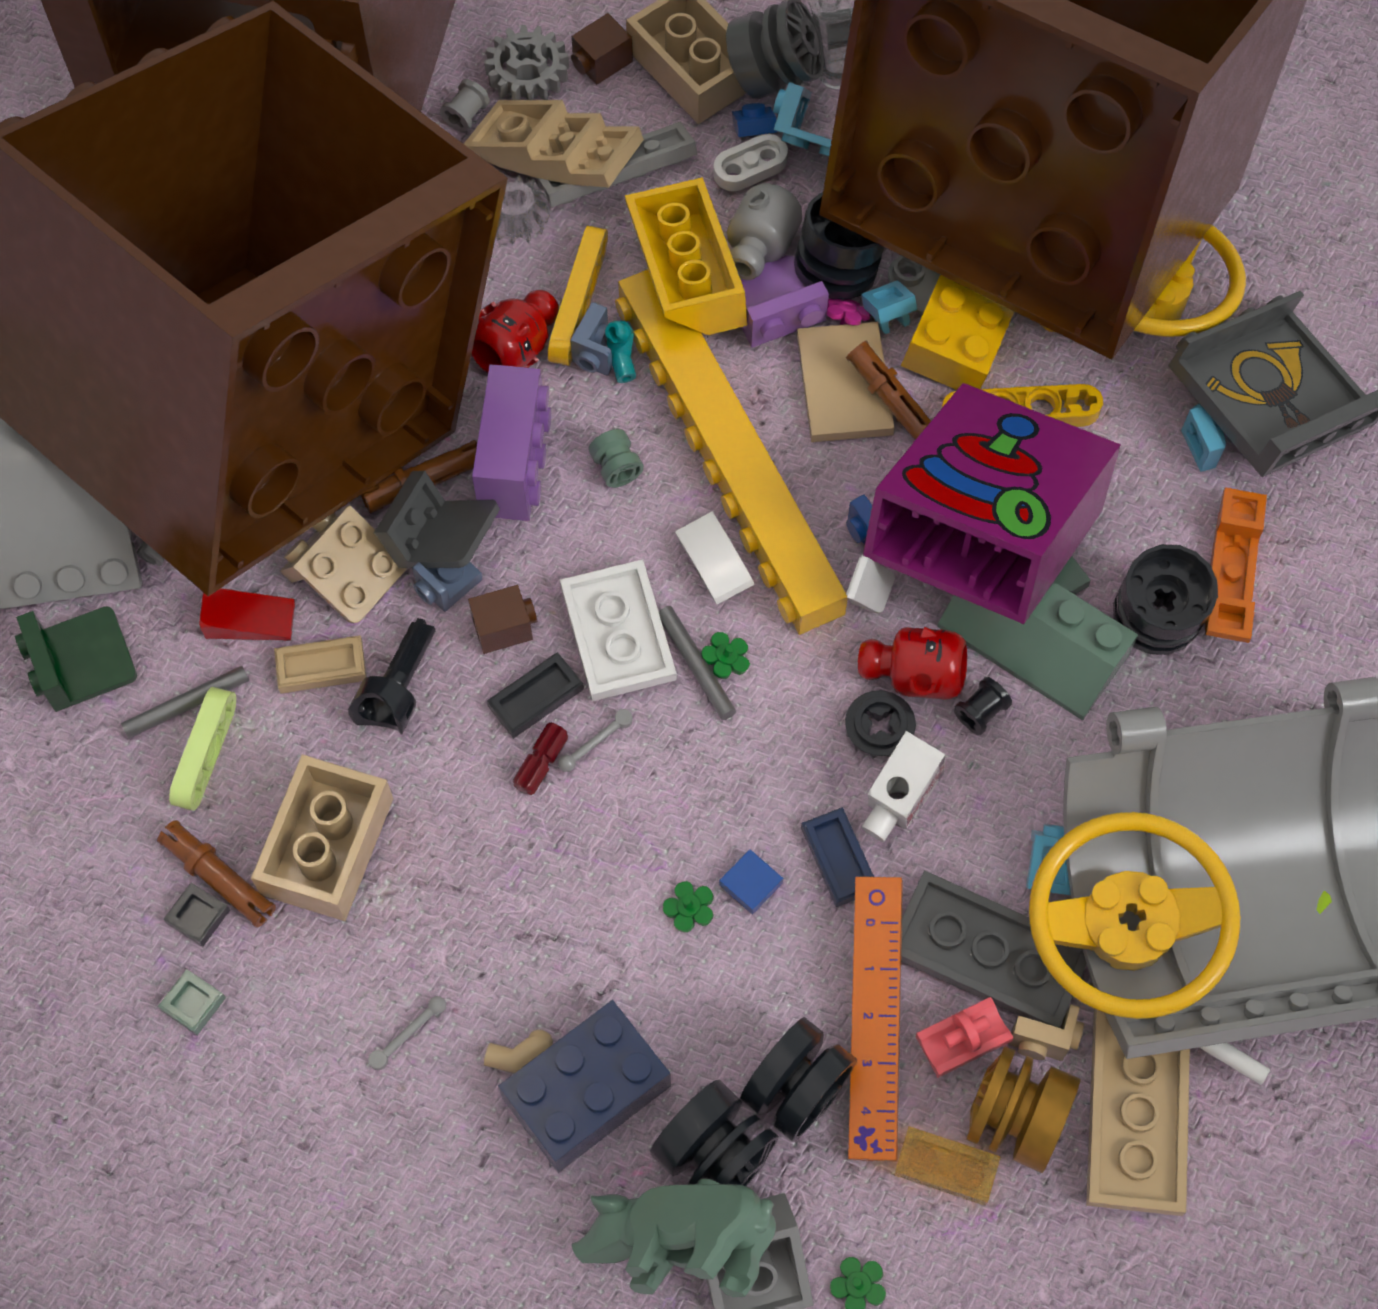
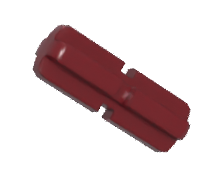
(536, 764)

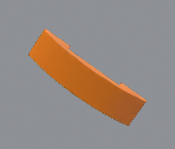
(1234, 563)

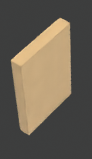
(834, 389)

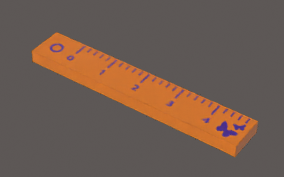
(876, 1019)

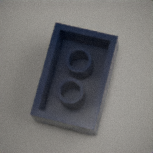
(585, 1085)

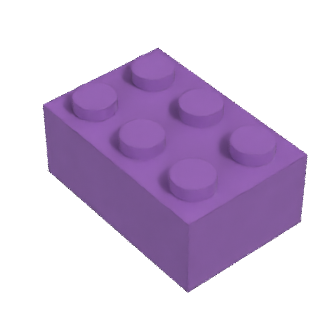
(512, 440)

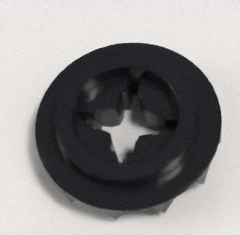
(878, 705)

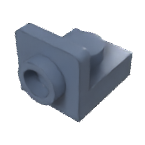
(589, 342)
(445, 585)

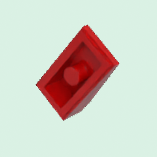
(246, 616)

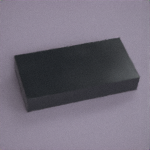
(535, 695)

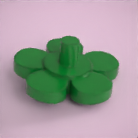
(726, 656)
(689, 906)
(859, 1284)

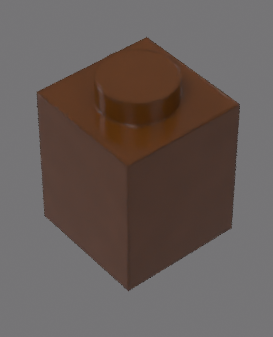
(601, 49)
(502, 618)

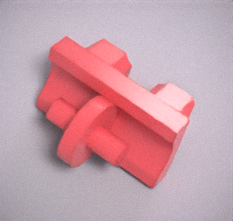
(964, 1037)

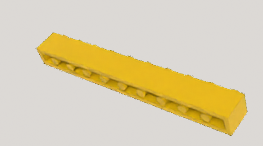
(734, 460)

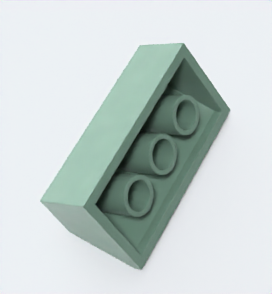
(1060, 651)

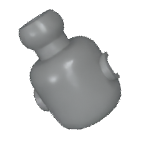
(763, 228)

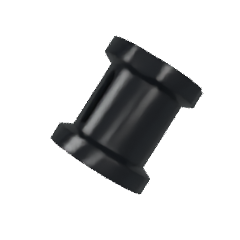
(982, 705)

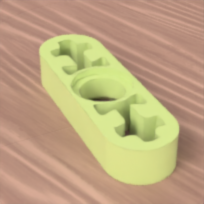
(202, 748)

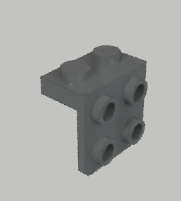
(433, 530)

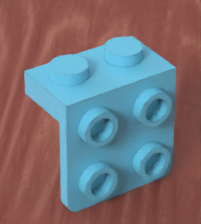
(791, 109)

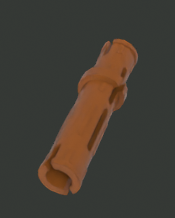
(885, 384)
(438, 469)
(201, 861)

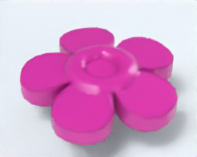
(847, 310)

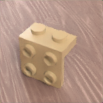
(344, 564)

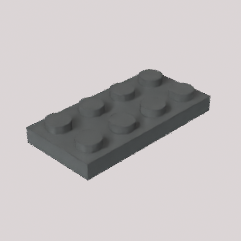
(983, 950)

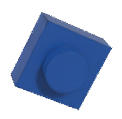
(754, 120)
(859, 518)

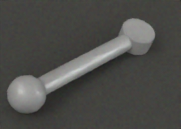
(623, 719)
(379, 1059)

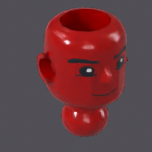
(514, 330)
(919, 662)

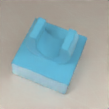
(889, 303)

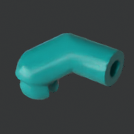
(620, 341)

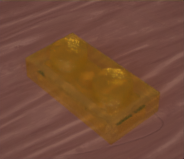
(947, 1166)

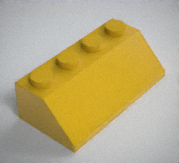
(688, 257)

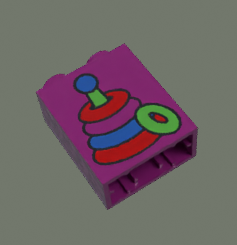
(990, 502)

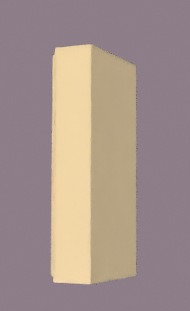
(320, 664)

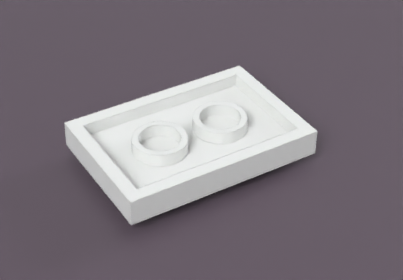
(618, 630)

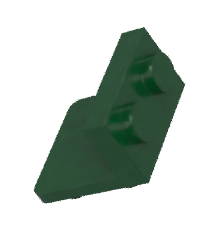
(75, 656)

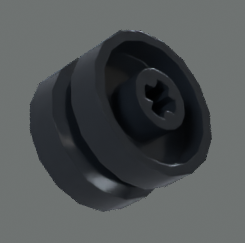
(805, 1084)

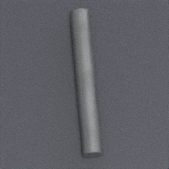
(696, 663)
(182, 702)

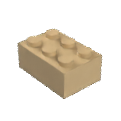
(686, 54)
(323, 837)

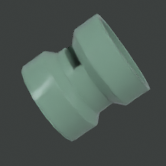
(615, 457)

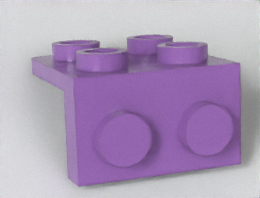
(781, 303)

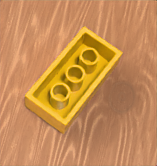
(957, 336)

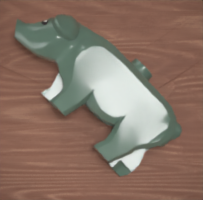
(682, 1226)

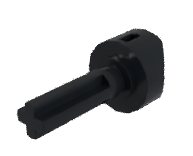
(386, 699)

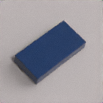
(836, 854)

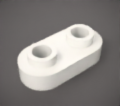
(748, 162)

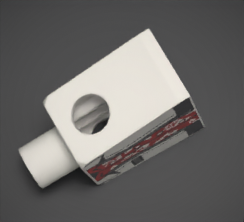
(911, 770)

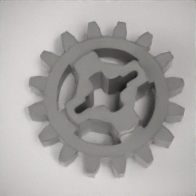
(526, 64)

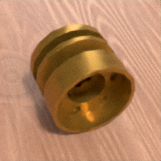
(1023, 1109)

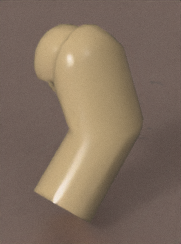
(514, 1059)

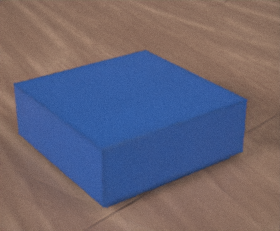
(751, 881)

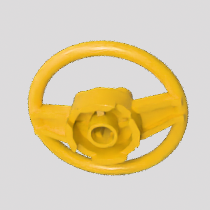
(1168, 308)
(1163, 912)

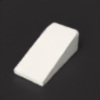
(870, 585)

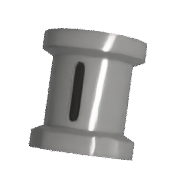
(464, 105)

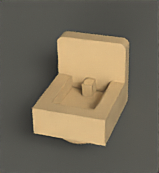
(1044, 1040)

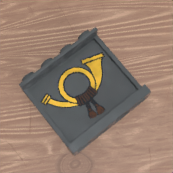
(1272, 385)

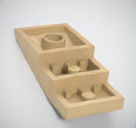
(553, 144)

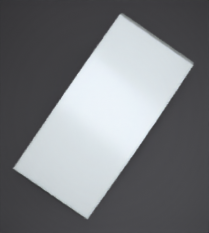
(714, 558)

